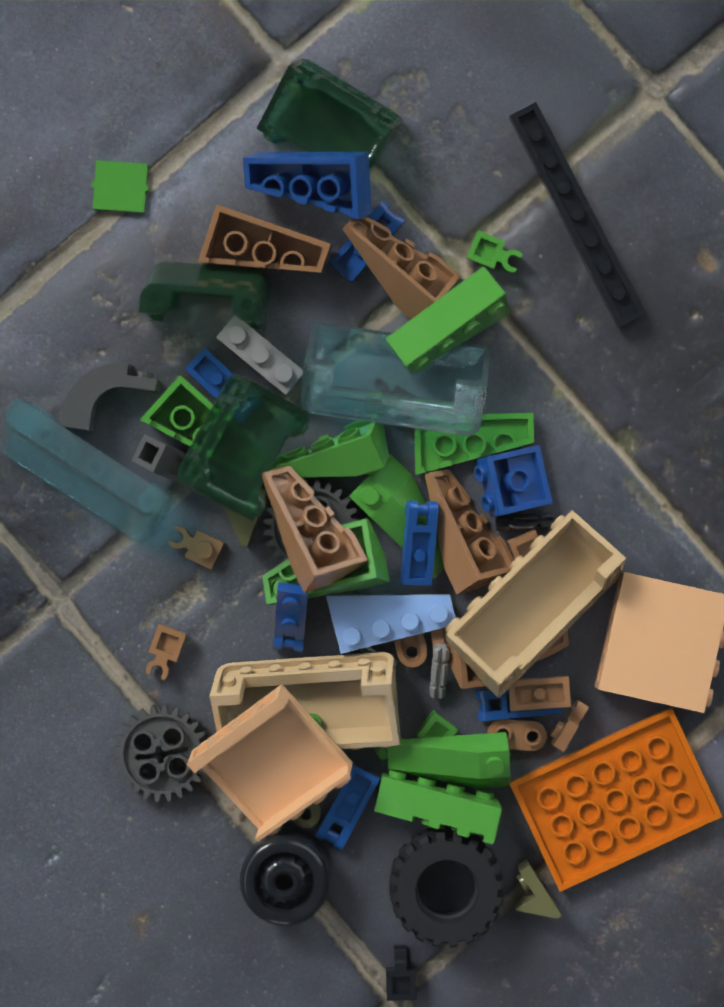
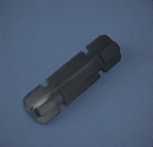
(524, 522)

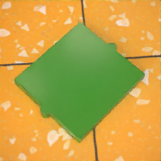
(120, 186)

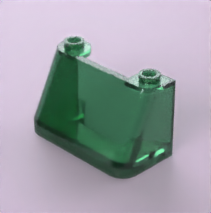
(327, 114)
(245, 286)
(240, 444)

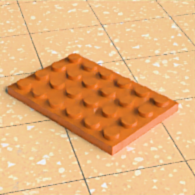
(615, 799)

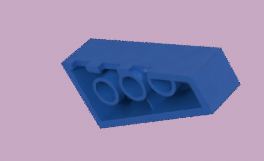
(316, 178)

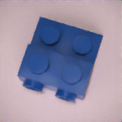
(513, 481)

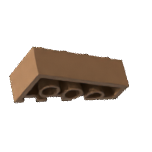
(251, 242)

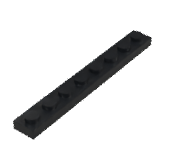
(576, 215)

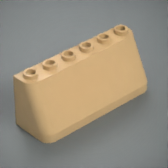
(535, 602)
(347, 691)

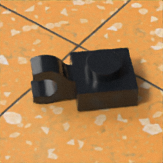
(400, 979)

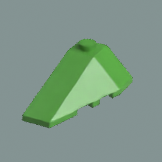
(349, 454)
(384, 500)
(369, 574)
(464, 760)

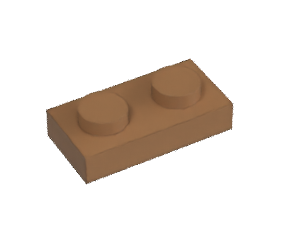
(540, 693)

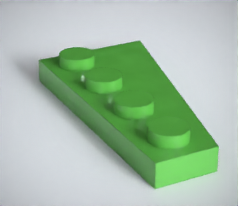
(496, 434)

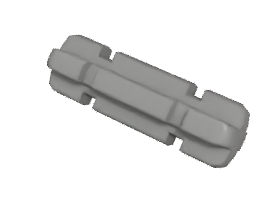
(439, 671)

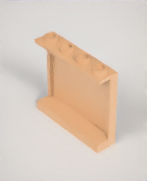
(662, 642)
(273, 761)

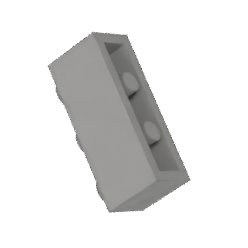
(261, 355)

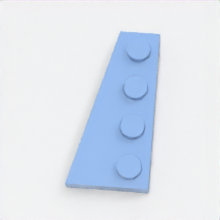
(378, 619)

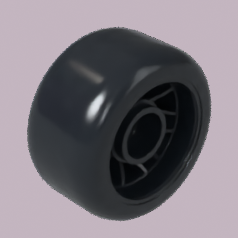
(288, 854)

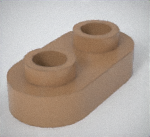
(416, 641)
(518, 732)

